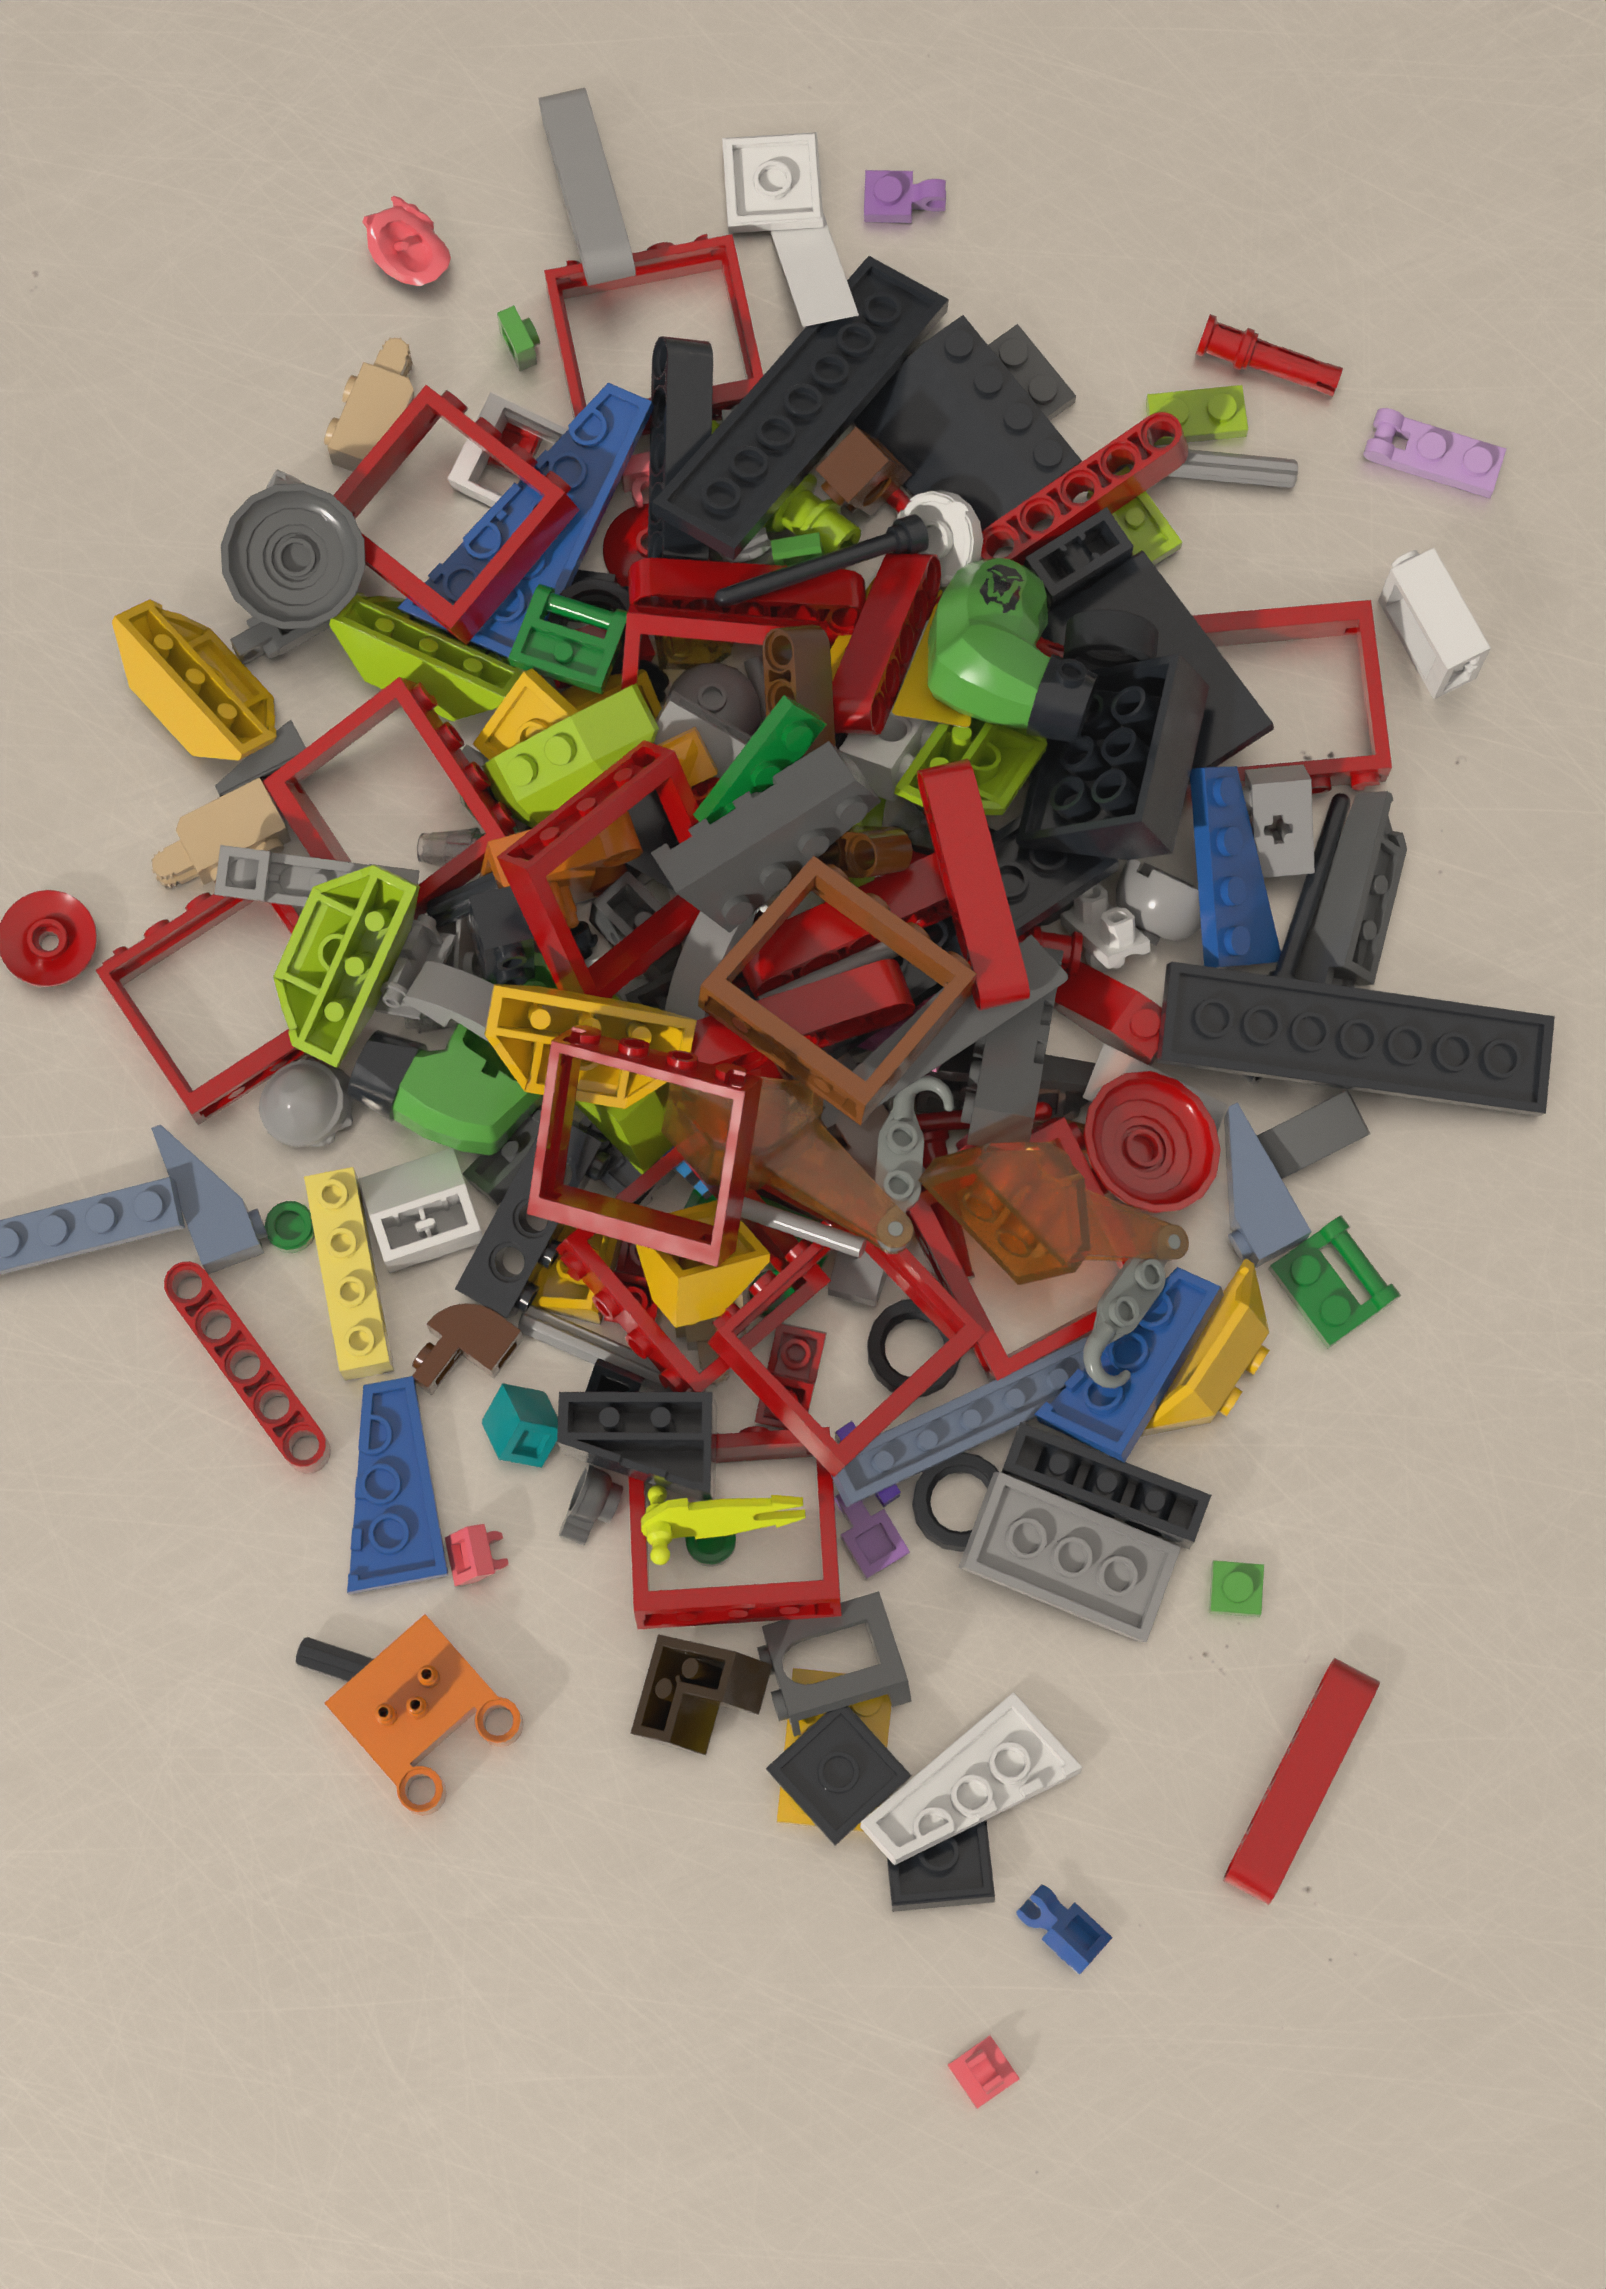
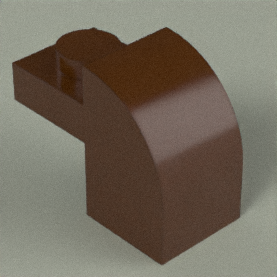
(467, 1332)

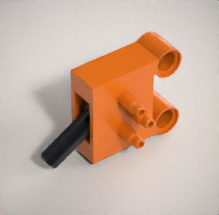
(575, 880)
(408, 1702)

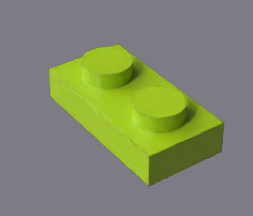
(1203, 412)
(1146, 526)

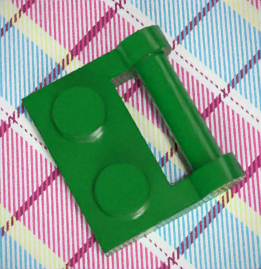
(565, 652)
(1321, 1292)

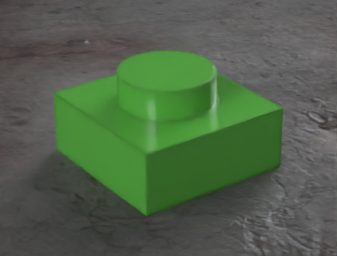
(519, 337)
(796, 549)
(1236, 1588)

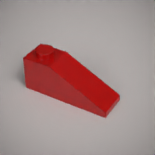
(1111, 1012)

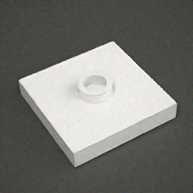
(772, 182)

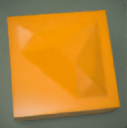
(692, 756)

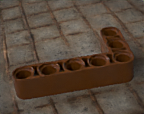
(800, 667)

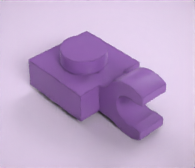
(893, 196)
(872, 1539)

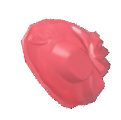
(406, 244)

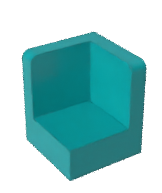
(521, 1425)

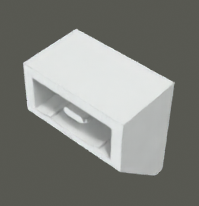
(420, 1210)

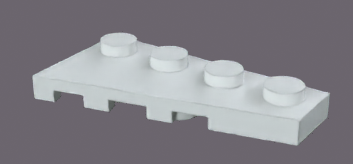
(977, 1777)

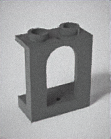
(802, 1701)

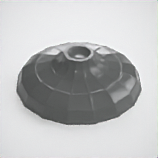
(293, 556)

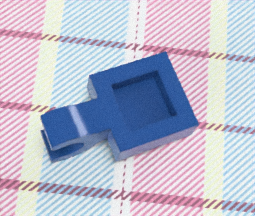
(1070, 1931)

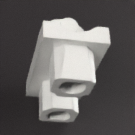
(1106, 930)

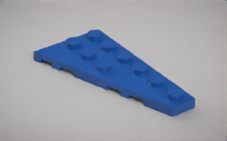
(591, 462)

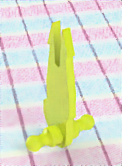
(710, 1518)

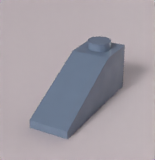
(1260, 1206)
(214, 1212)

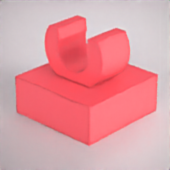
(637, 477)
(471, 1554)
(983, 2072)

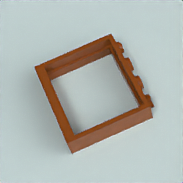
(797, 1053)

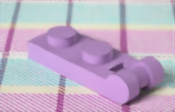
(1435, 453)

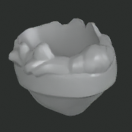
(306, 1103)

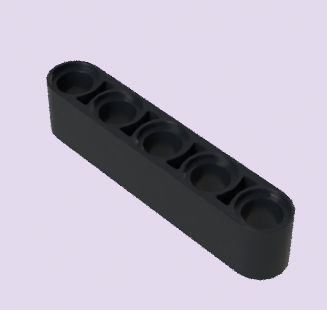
(677, 430)

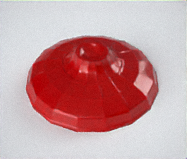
(1151, 1142)

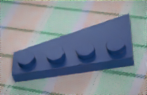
(1231, 885)
(1152, 1354)
(395, 1511)

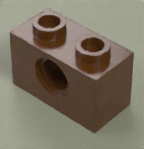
(861, 473)

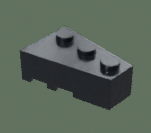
(645, 1436)

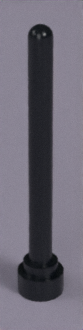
(904, 536)
(1312, 887)

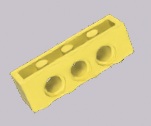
(349, 1274)

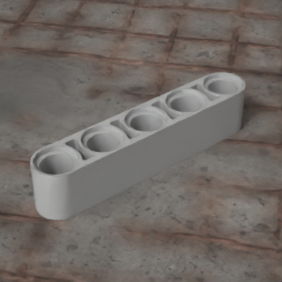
(587, 187)

